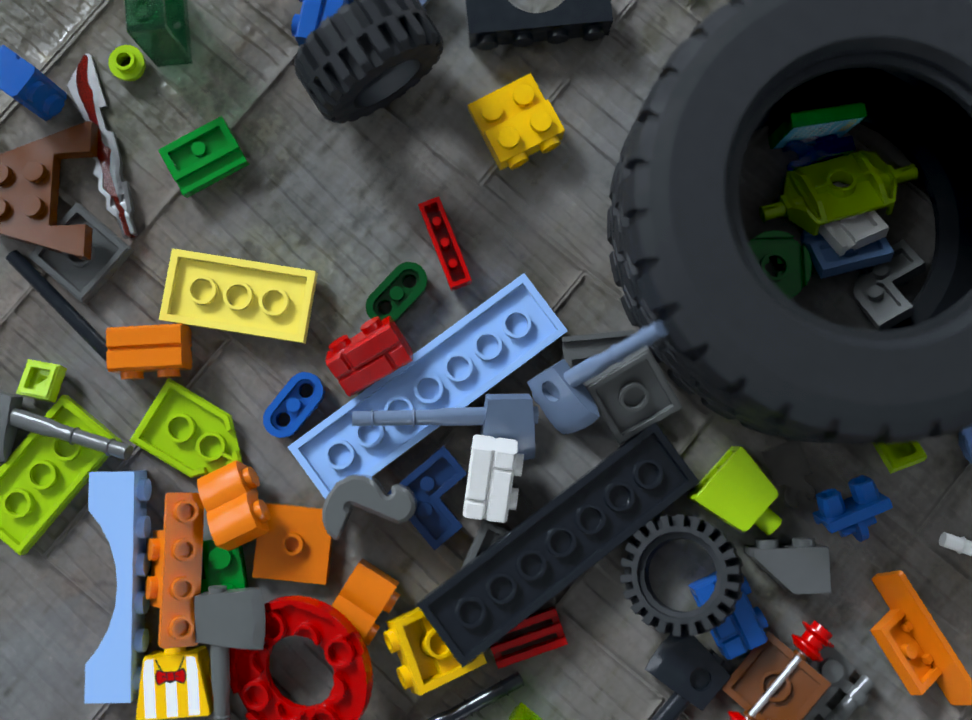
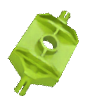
(813, 200)

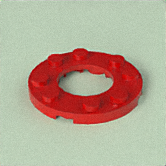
(342, 649)

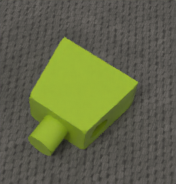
(738, 493)

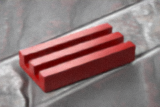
(531, 651)

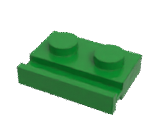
(203, 157)

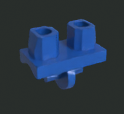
(853, 513)

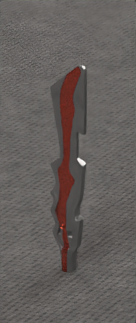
(90, 99)

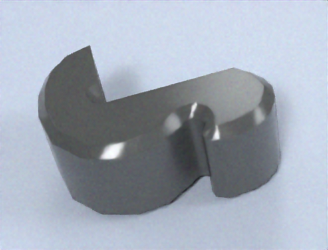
(368, 495)

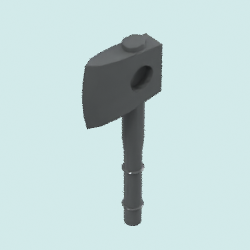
(14, 417)
(227, 621)

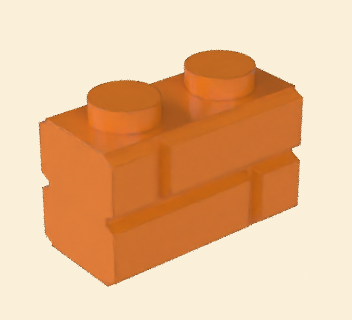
(149, 349)

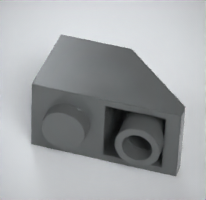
(795, 566)

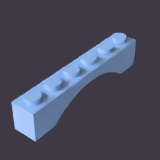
(120, 508)

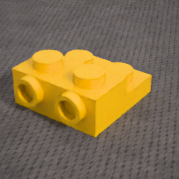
(517, 122)
(423, 653)

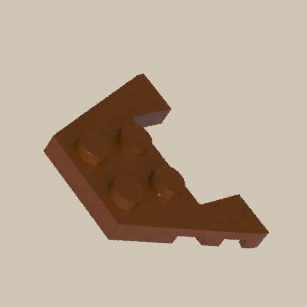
(32, 191)

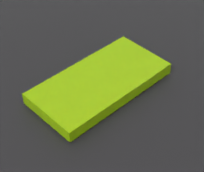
(46, 476)

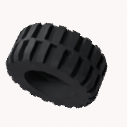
(367, 57)

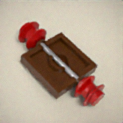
(778, 681)

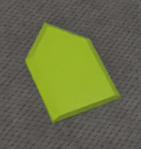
(187, 432)

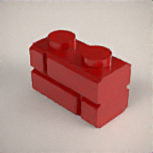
(368, 355)

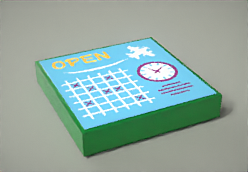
(817, 123)

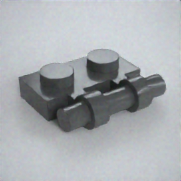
(837, 670)

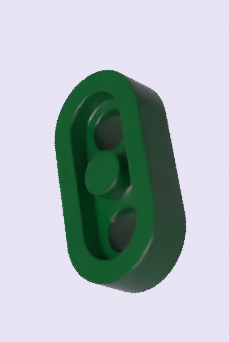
(394, 292)

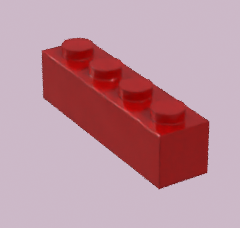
(445, 243)

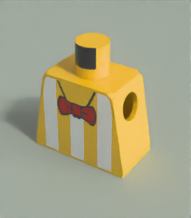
(175, 684)

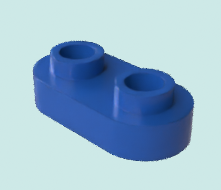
(294, 404)

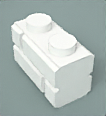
(491, 478)

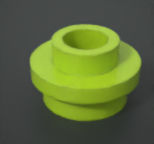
(133, 70)

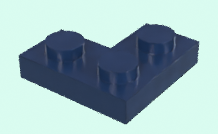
(429, 483)

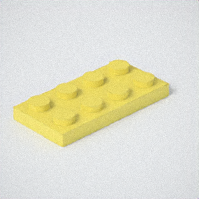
(238, 296)

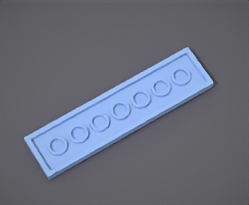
(443, 374)

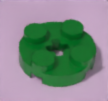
(789, 254)

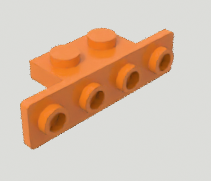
(176, 569)
(916, 642)

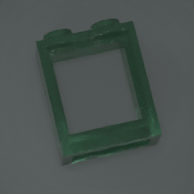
(153, 29)

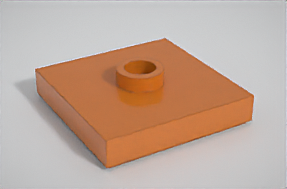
(294, 546)

